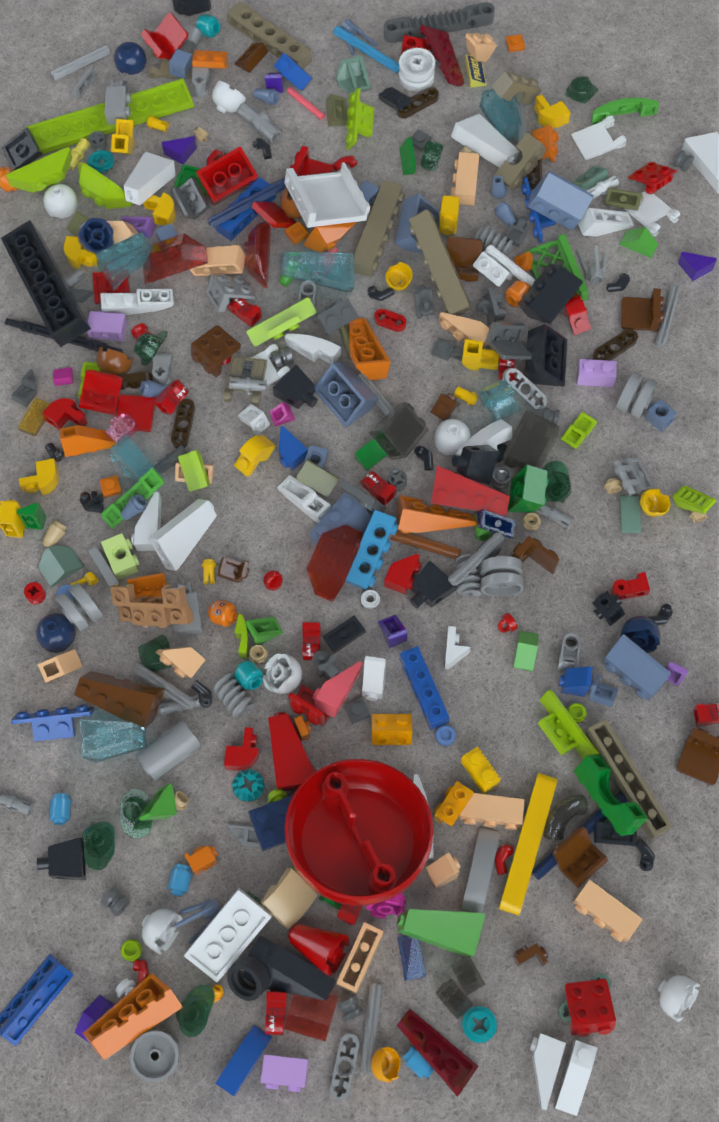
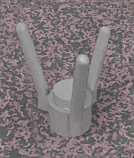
(596, 273)

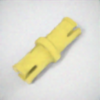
(78, 151)

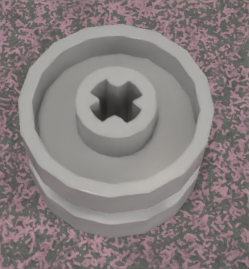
(638, 396)
(501, 576)
(77, 608)
(142, 1055)

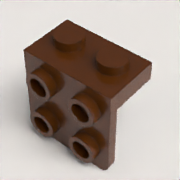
(464, 254)
(642, 312)
(213, 349)
(533, 549)
(700, 757)
(578, 857)

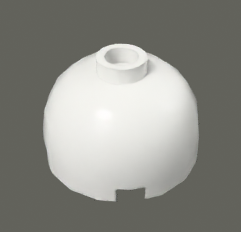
(227, 98)
(60, 201)
(451, 436)
(282, 674)
(159, 929)
(677, 995)

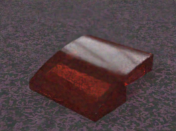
(311, 1016)

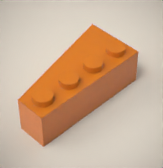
(132, 1016)

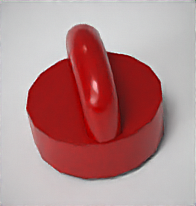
(273, 580)
(509, 621)

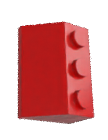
(227, 176)

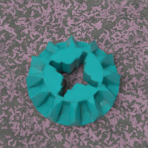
(94, 160)
(243, 793)
(468, 1024)

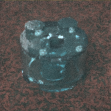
(499, 400)

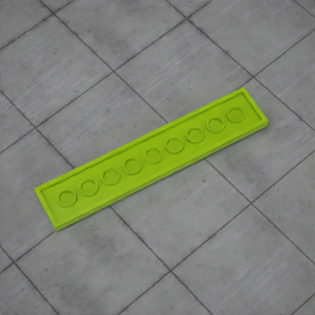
(71, 127)

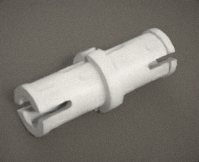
(603, 187)

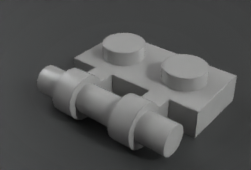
(637, 473)

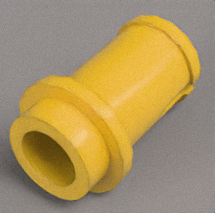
(155, 123)
(465, 395)
(208, 571)

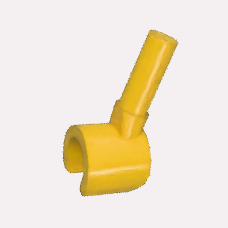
(89, 577)

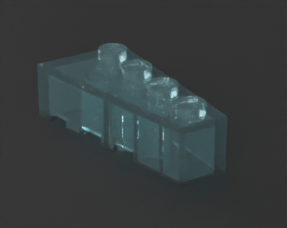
(324, 269)

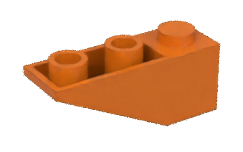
(84, 439)

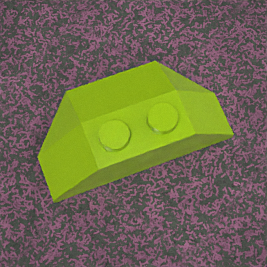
(42, 172)
(100, 188)

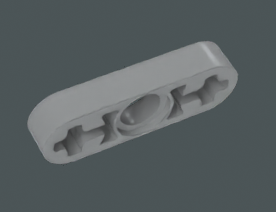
(531, 401)
(102, 565)
(335, 1083)

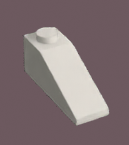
(601, 222)
(148, 524)
(374, 678)
(546, 1062)
(576, 1077)

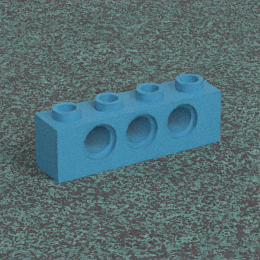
(378, 522)

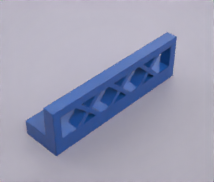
(34, 1001)

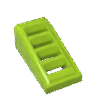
(691, 499)

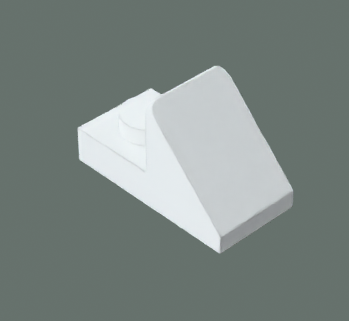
(453, 652)

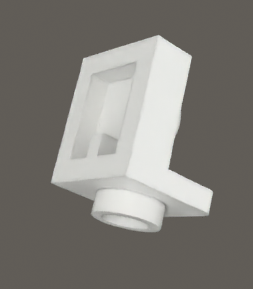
(254, 418)

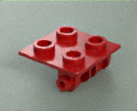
(654, 176)

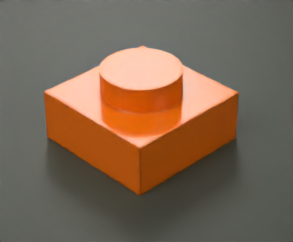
(515, 43)
(296, 233)
(524, 261)
(110, 486)
(303, 727)

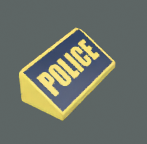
(475, 72)

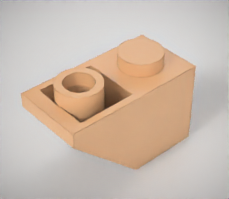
(480, 46)
(121, 230)
(183, 659)
(60, 665)
(443, 870)

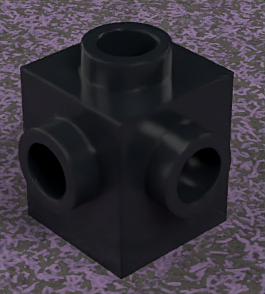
(608, 608)

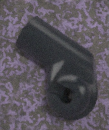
(260, 143)
(620, 285)
(378, 295)
(54, 453)
(95, 507)
(204, 694)
(647, 856)

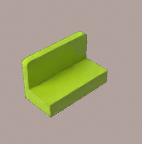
(194, 470)

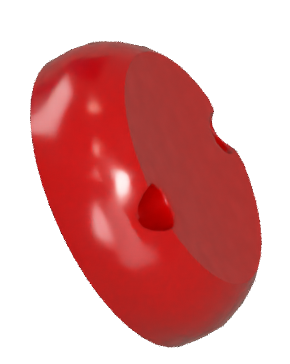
(358, 833)

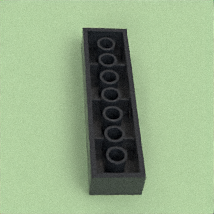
(45, 284)

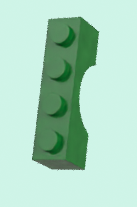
(594, 775)

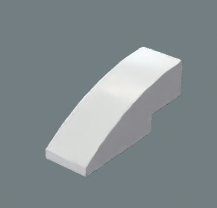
(313, 347)
(490, 435)
(304, 498)

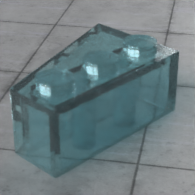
(501, 114)
(123, 258)
(130, 459)
(110, 739)

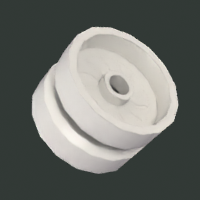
(416, 69)

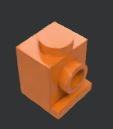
(202, 858)

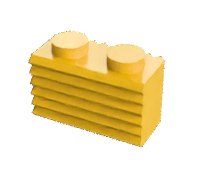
(449, 215)
(9, 519)
(480, 770)

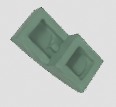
(630, 514)

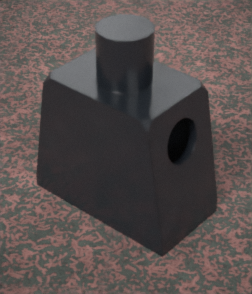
(295, 389)
(476, 462)
(431, 586)
(65, 860)

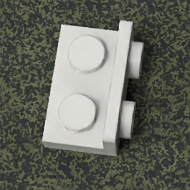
(492, 269)

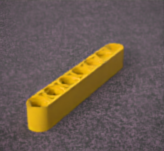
(528, 844)

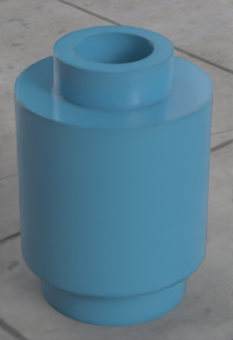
(60, 809)
(179, 880)
(417, 1063)

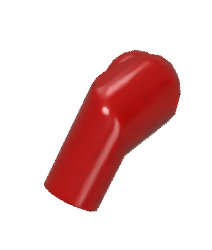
(214, 155)
(347, 160)
(501, 855)
(142, 967)

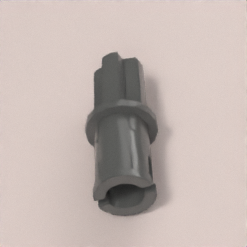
(170, 459)

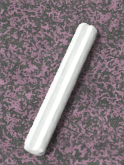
(509, 265)

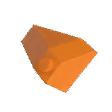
(327, 236)
(367, 351)
(418, 517)

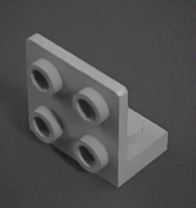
(223, 287)

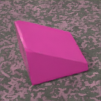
(63, 376)
(281, 414)

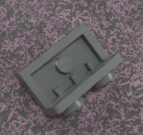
(191, 199)

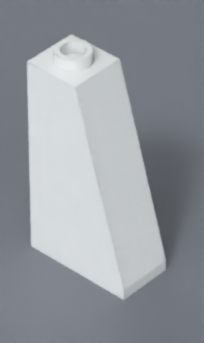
(485, 140)
(706, 156)
(148, 177)
(182, 533)

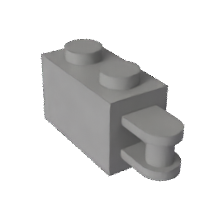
(117, 102)
(195, 626)

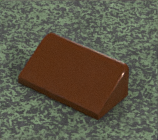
(251, 57)

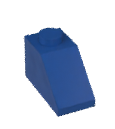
(293, 71)
(291, 450)
(576, 681)

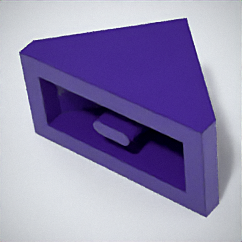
(274, 81)
(179, 149)
(696, 265)
(393, 631)
(92, 1014)

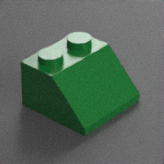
(528, 490)

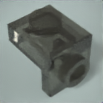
(467, 974)
(453, 998)

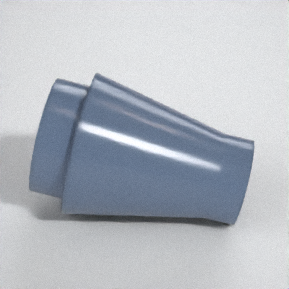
(268, 96)
(498, 188)
(505, 214)
(151, 389)
(134, 506)

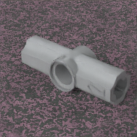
(259, 122)

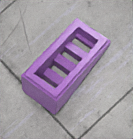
(148, 224)
(677, 673)

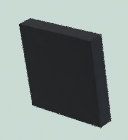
(22, 149)

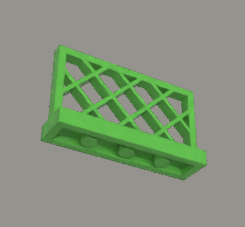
(567, 258)

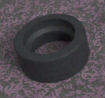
(257, 971)

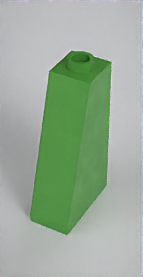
(444, 929)

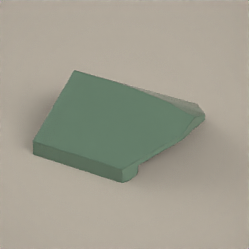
(353, 75)
(58, 564)

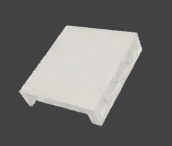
(327, 197)

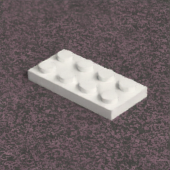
(227, 935)

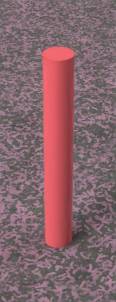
(305, 103)

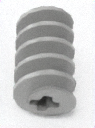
(489, 238)
(467, 586)
(231, 696)

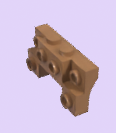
(152, 611)

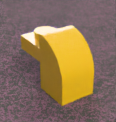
(553, 115)
(123, 138)
(163, 209)
(77, 255)
(476, 357)
(252, 452)
(45, 480)

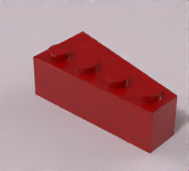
(461, 492)

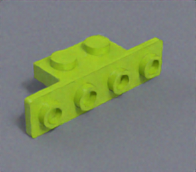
(359, 119)
(282, 321)
(563, 729)

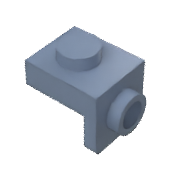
(602, 693)

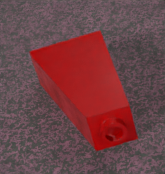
(289, 754)

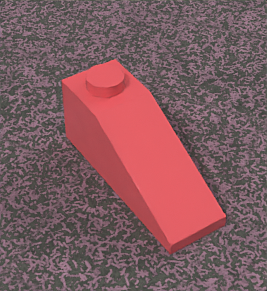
(335, 691)

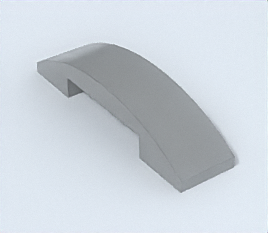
(480, 870)

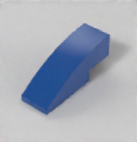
(243, 1061)

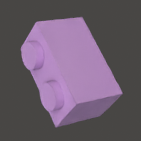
(107, 325)
(596, 373)
(284, 1072)

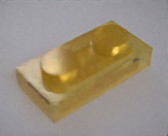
(33, 418)

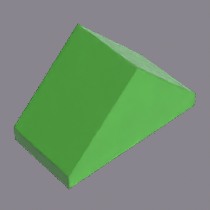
(640, 241)
(263, 629)
(526, 650)
(161, 805)

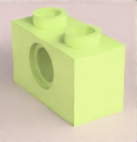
(113, 548)

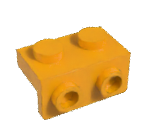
(391, 729)
(453, 805)

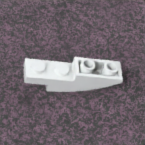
(135, 303)

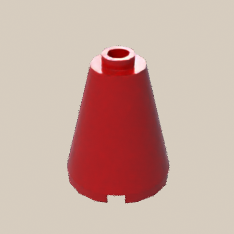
(319, 946)

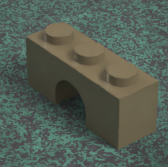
(520, 86)
(531, 151)

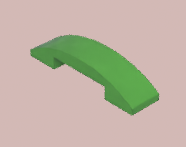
(623, 106)
(146, 486)

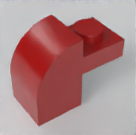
(577, 315)
(63, 410)
(242, 757)

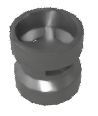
(281, 357)
(501, 474)
(115, 901)

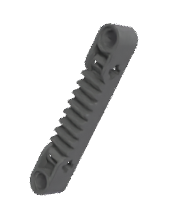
(480, 15)

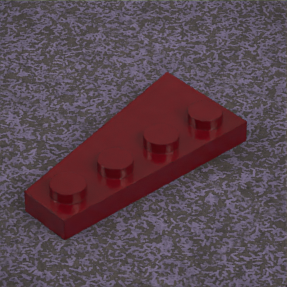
(444, 54)
(442, 1055)

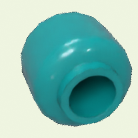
(208, 25)
(248, 675)

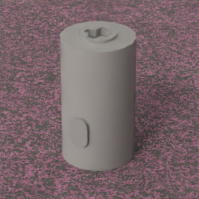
(168, 750)

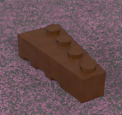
(120, 697)

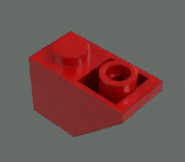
(401, 574)

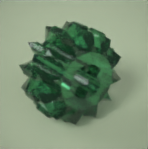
(431, 155)

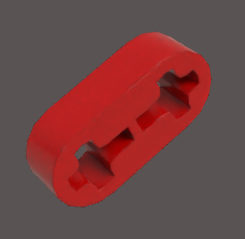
(390, 320)

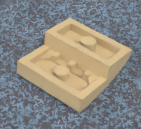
(288, 898)

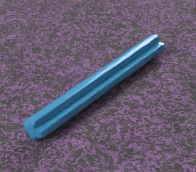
(366, 49)

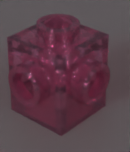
(121, 427)

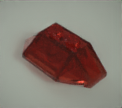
(258, 253)
(173, 257)
(333, 560)

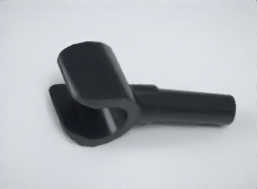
(95, 499)

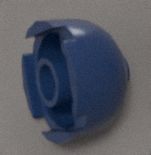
(130, 58)
(95, 235)
(642, 632)
(55, 633)

